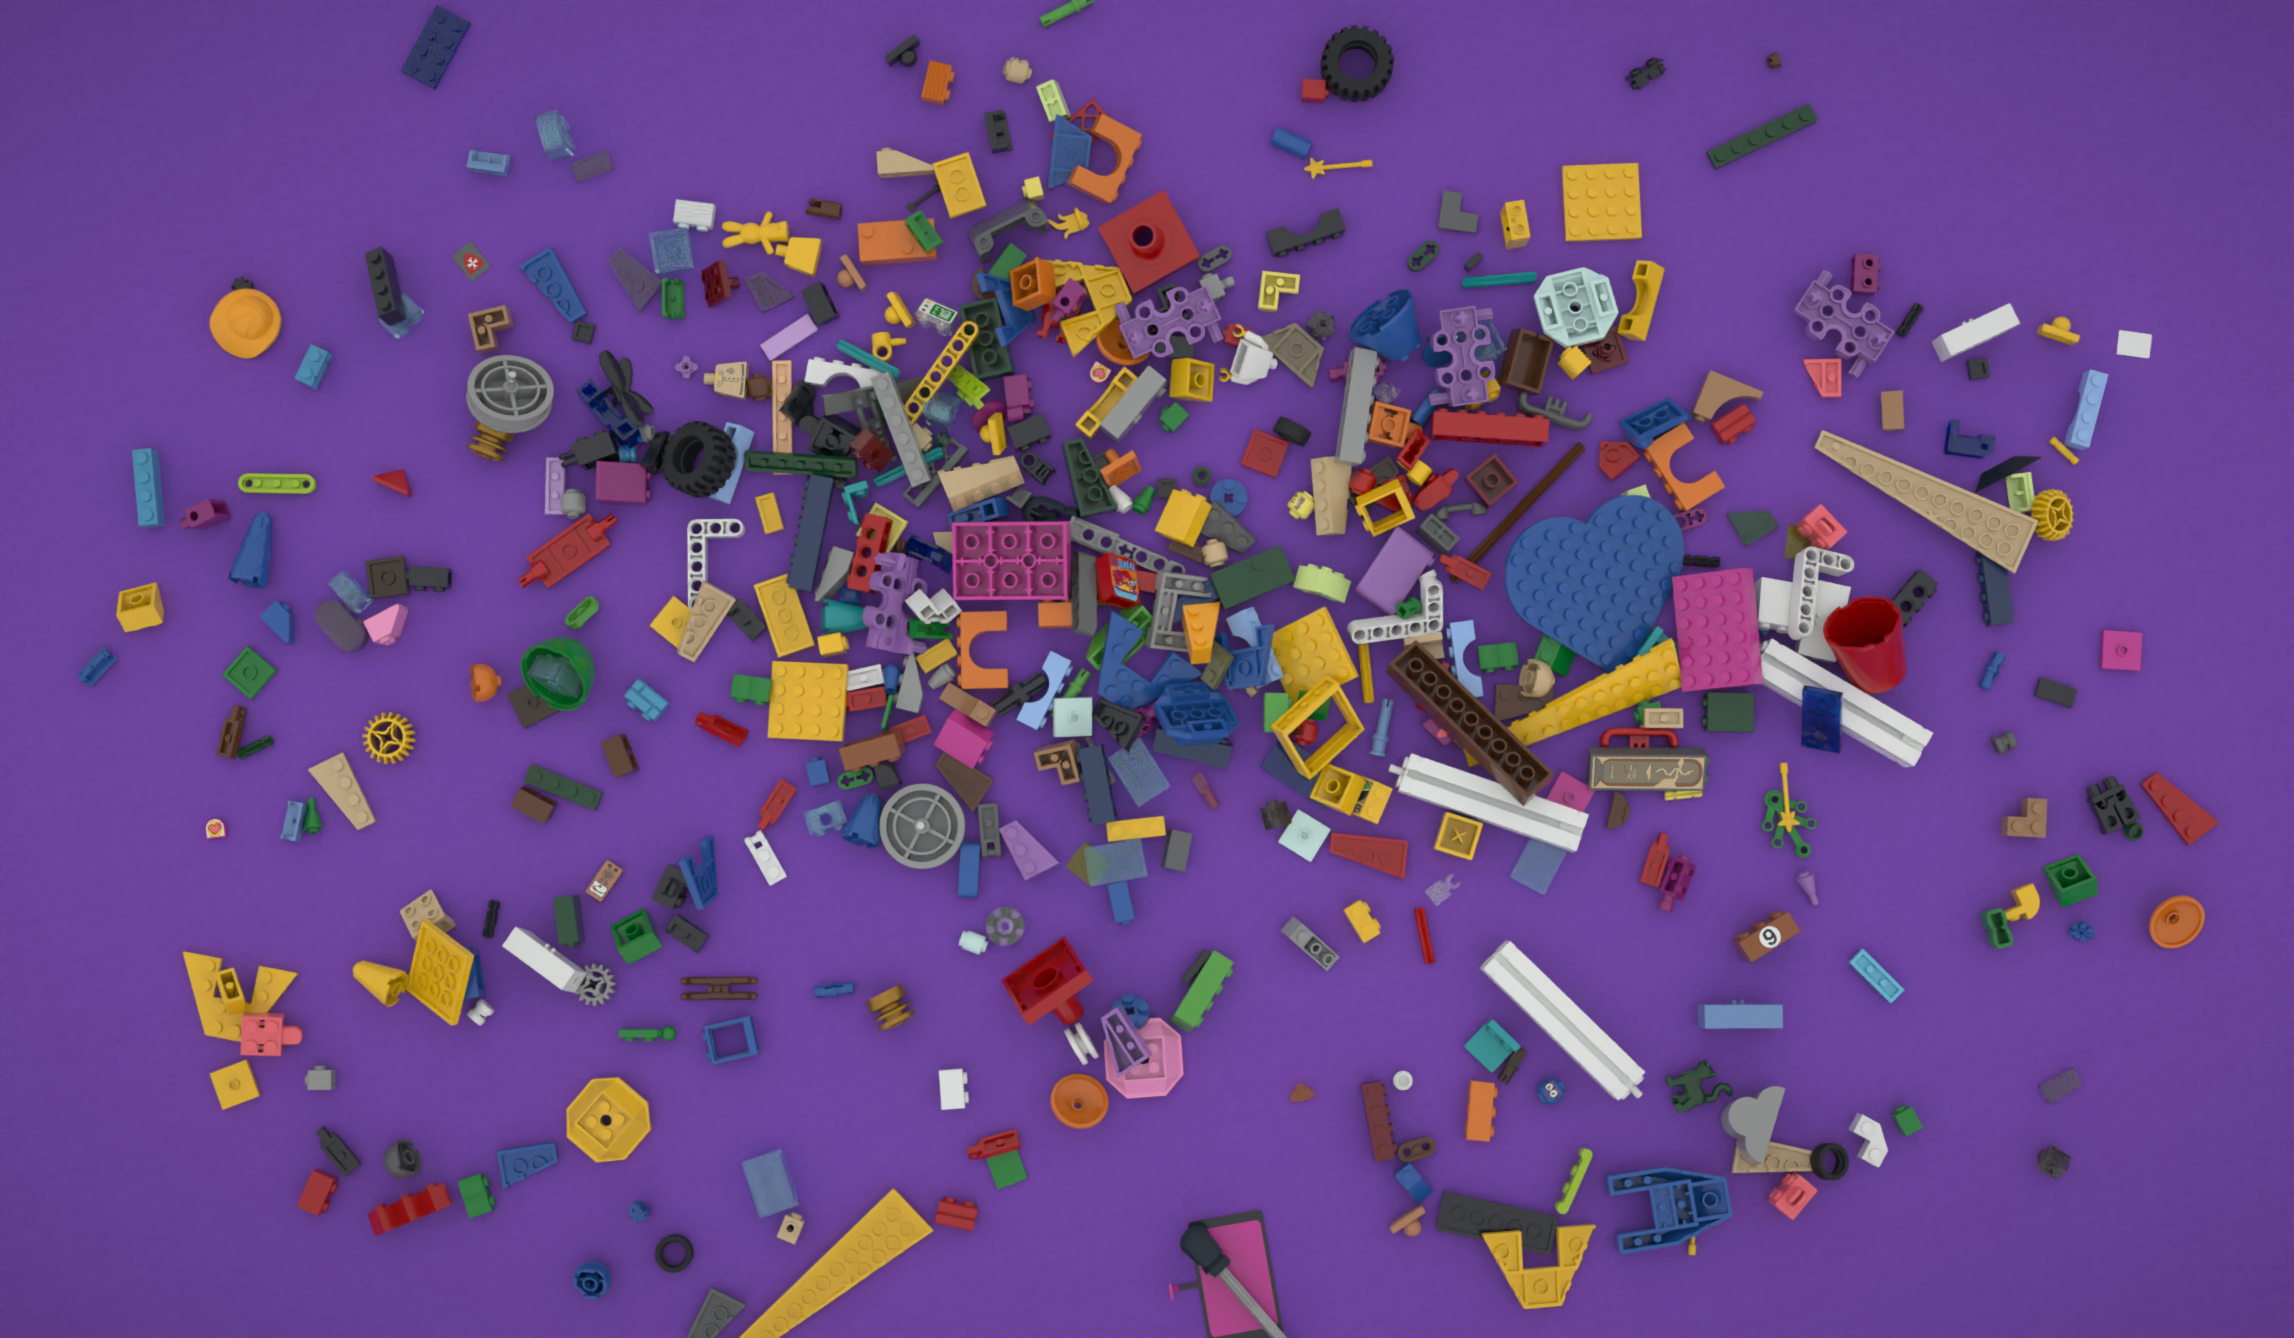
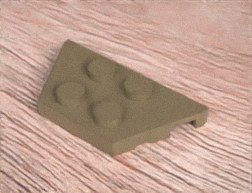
(1296, 351)

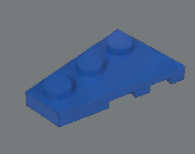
(523, 1161)

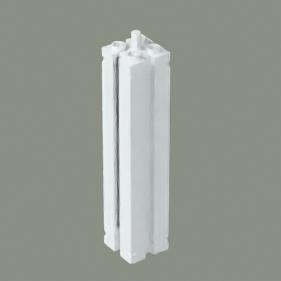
(1862, 715)
(1489, 802)
(1563, 1021)

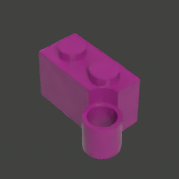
(1017, 397)

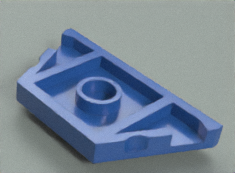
(1069, 149)

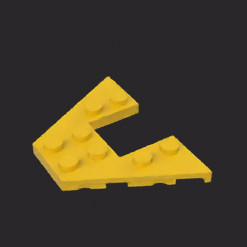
(1105, 288)
(268, 988)
(1540, 1285)

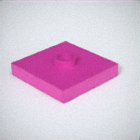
(2121, 650)
(1570, 792)

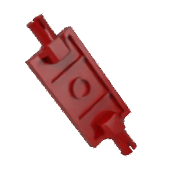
(568, 551)

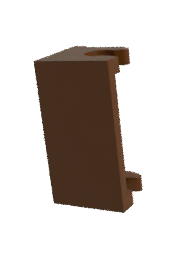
(620, 755)
(534, 804)

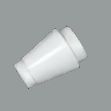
(1122, 500)

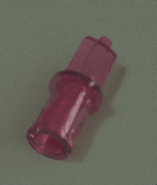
(1205, 790)

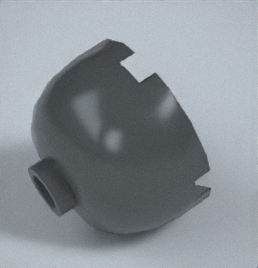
(402, 1160)

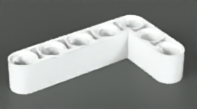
(702, 556)
(1809, 585)
(1404, 626)

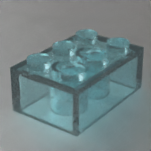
(1139, 772)
(1115, 862)
(770, 1183)

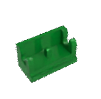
(923, 232)
(1008, 260)
(672, 299)
(934, 630)

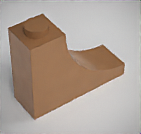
(1717, 391)
(968, 705)

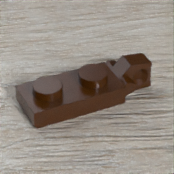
(232, 733)

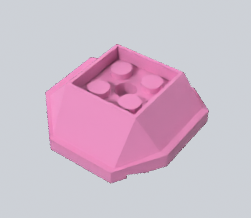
(1161, 1070)

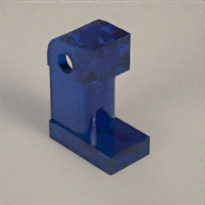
(1967, 445)
(929, 552)

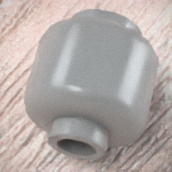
(573, 503)

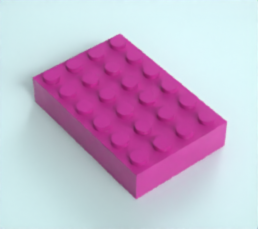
(1011, 560)
(1717, 630)

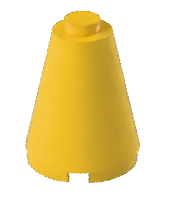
(381, 981)

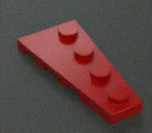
(2180, 811)
(1375, 852)

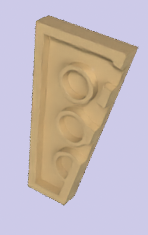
(343, 787)

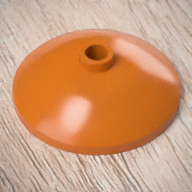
(1110, 344)
(2176, 921)
(1081, 1091)

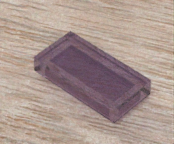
(592, 166)
(2060, 1085)

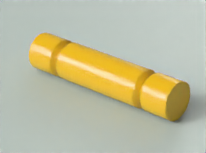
(2063, 450)

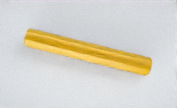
(1366, 675)

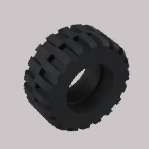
(1357, 39)
(714, 467)

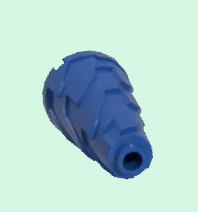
(253, 558)

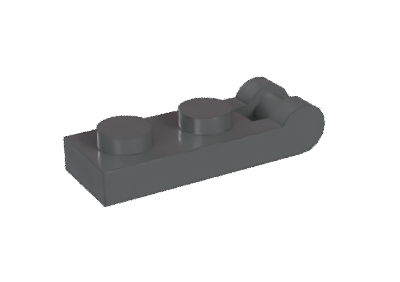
(989, 829)

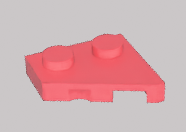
(1825, 376)

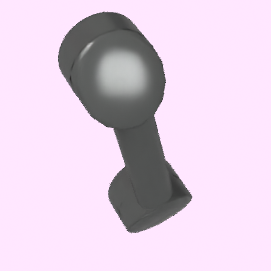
(1476, 509)

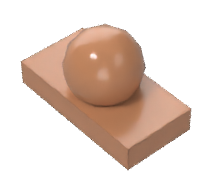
(850, 275)
(1409, 1222)

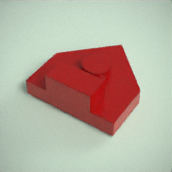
(1616, 458)
(1391, 501)

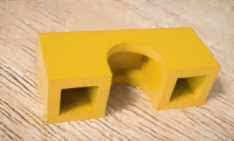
(1136, 828)

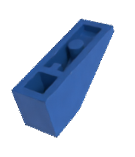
(981, 512)

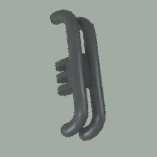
(1553, 413)
(873, 425)

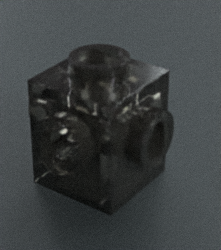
(1321, 319)
(1275, 814)
(2053, 1161)

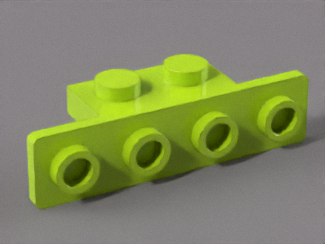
(968, 386)

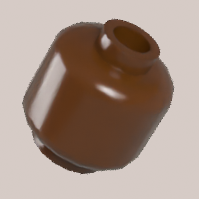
(759, 387)

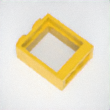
(1514, 216)
(1390, 521)

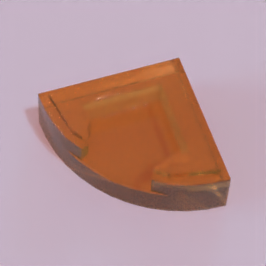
(1301, 1093)

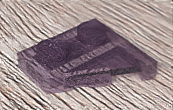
(767, 292)

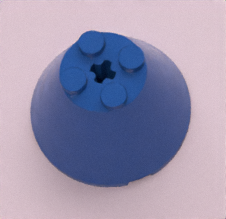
(1388, 326)

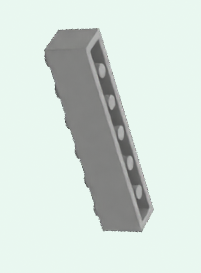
(1356, 407)
(901, 429)

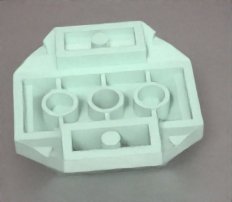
(1581, 289)

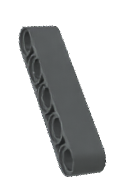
(1083, 594)

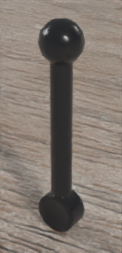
(911, 207)

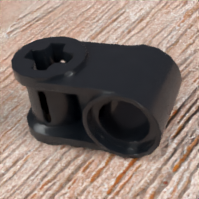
(1037, 468)

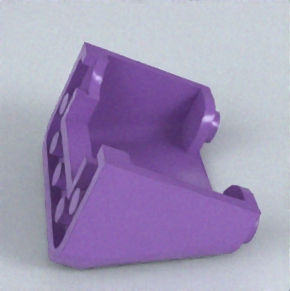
(1394, 572)

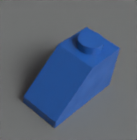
(280, 620)
(1412, 1182)

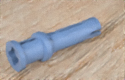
(1381, 738)

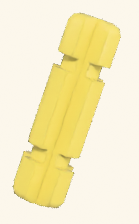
(1670, 795)

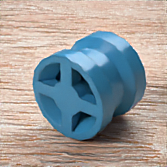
(628, 456)

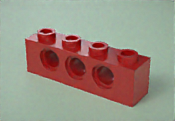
(878, 544)

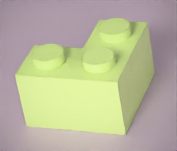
(1322, 582)

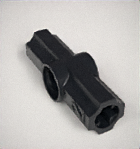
(1020, 694)

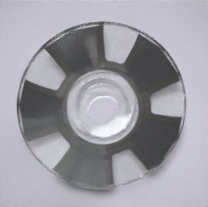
(995, 930)

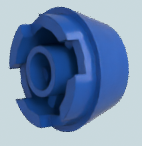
(592, 1279)

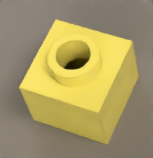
(1033, 189)

